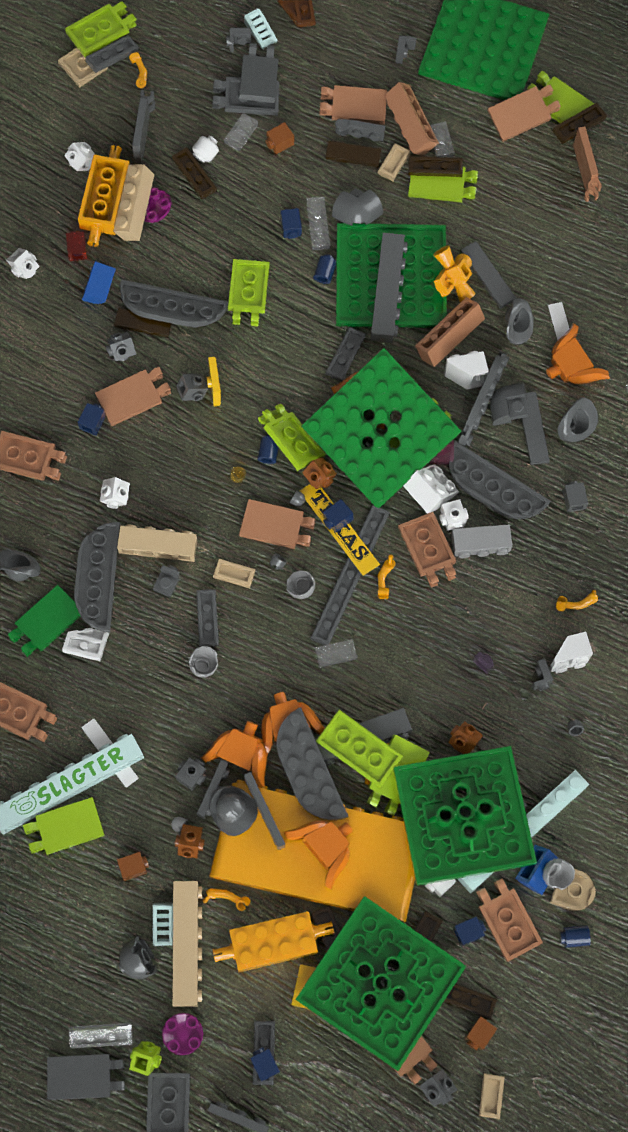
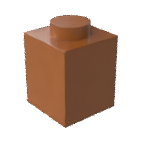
(279, 138)
(133, 866)
(480, 1034)

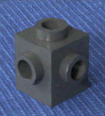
(120, 346)
(192, 387)
(191, 780)
(438, 1088)

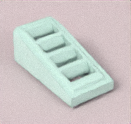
(255, 18)
(162, 906)

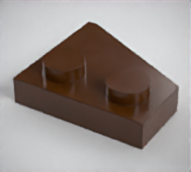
(299, 11)

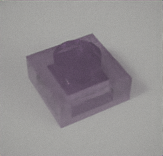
(484, 661)

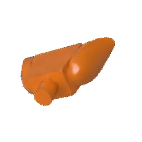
(572, 362)
(277, 714)
(242, 750)
(326, 844)

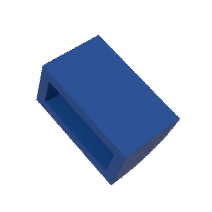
(98, 283)
(532, 875)

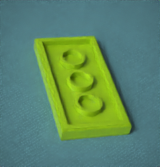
(359, 748)

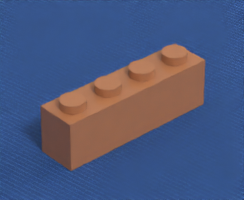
(411, 119)
(450, 332)

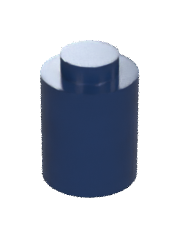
(325, 269)
(268, 450)
(575, 936)

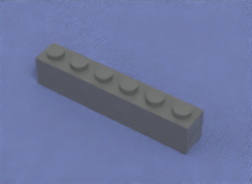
(387, 287)
(382, 727)

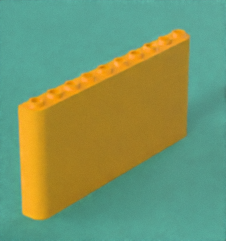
(376, 868)

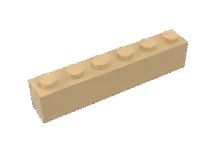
(185, 943)

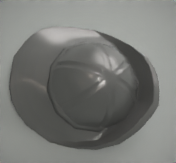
(519, 321)
(578, 421)
(19, 565)
(233, 810)

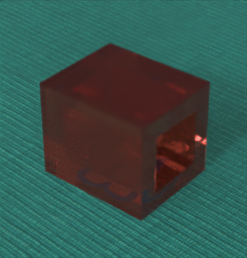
(76, 246)

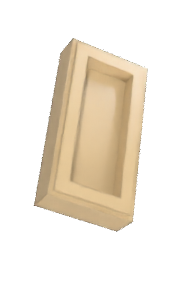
(394, 162)
(234, 573)
(491, 1096)

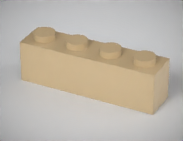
(133, 202)
(157, 543)

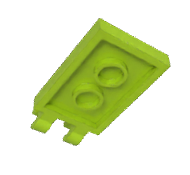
(100, 28)
(569, 99)
(443, 187)
(248, 289)
(291, 437)
(412, 754)
(65, 827)

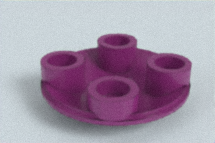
(158, 205)
(182, 1034)

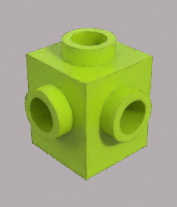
(145, 1058)

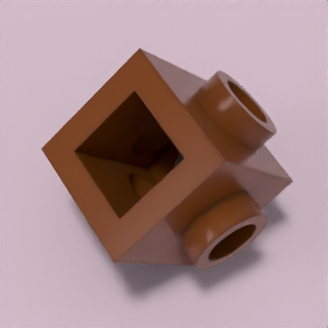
(319, 473)
(465, 738)
(190, 841)

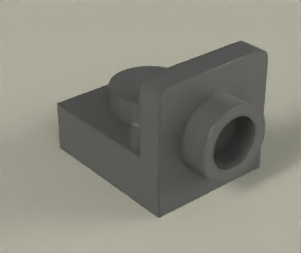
(238, 36)
(404, 44)
(167, 580)
(543, 672)

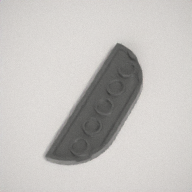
(171, 305)
(483, 398)
(494, 486)
(97, 576)
(307, 769)

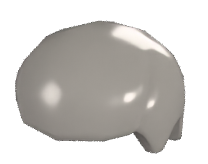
(300, 584)
(203, 661)
(558, 873)

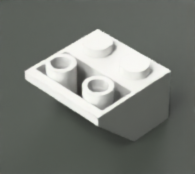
(467, 369)
(431, 488)
(573, 653)

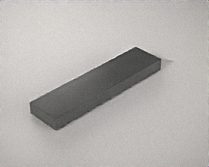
(488, 275)
(534, 432)
(264, 811)

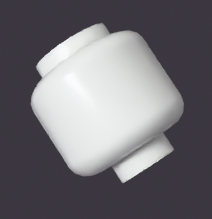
(205, 149)

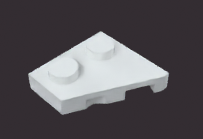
(86, 643)

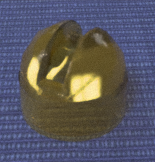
(240, 473)

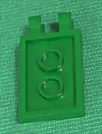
(45, 621)

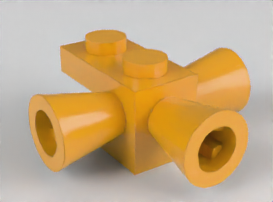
(454, 274)

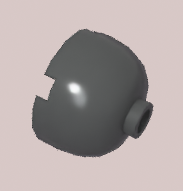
(136, 959)

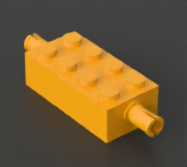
(103, 195)
(273, 941)

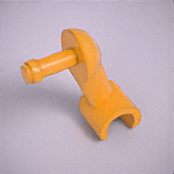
(142, 78)
(389, 564)
(562, 603)
(220, 893)

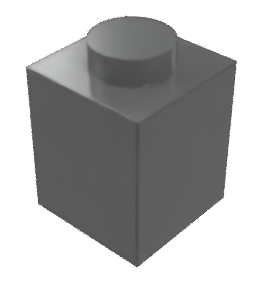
(575, 496)

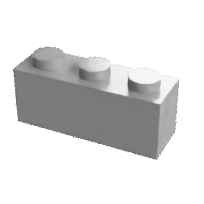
(481, 541)

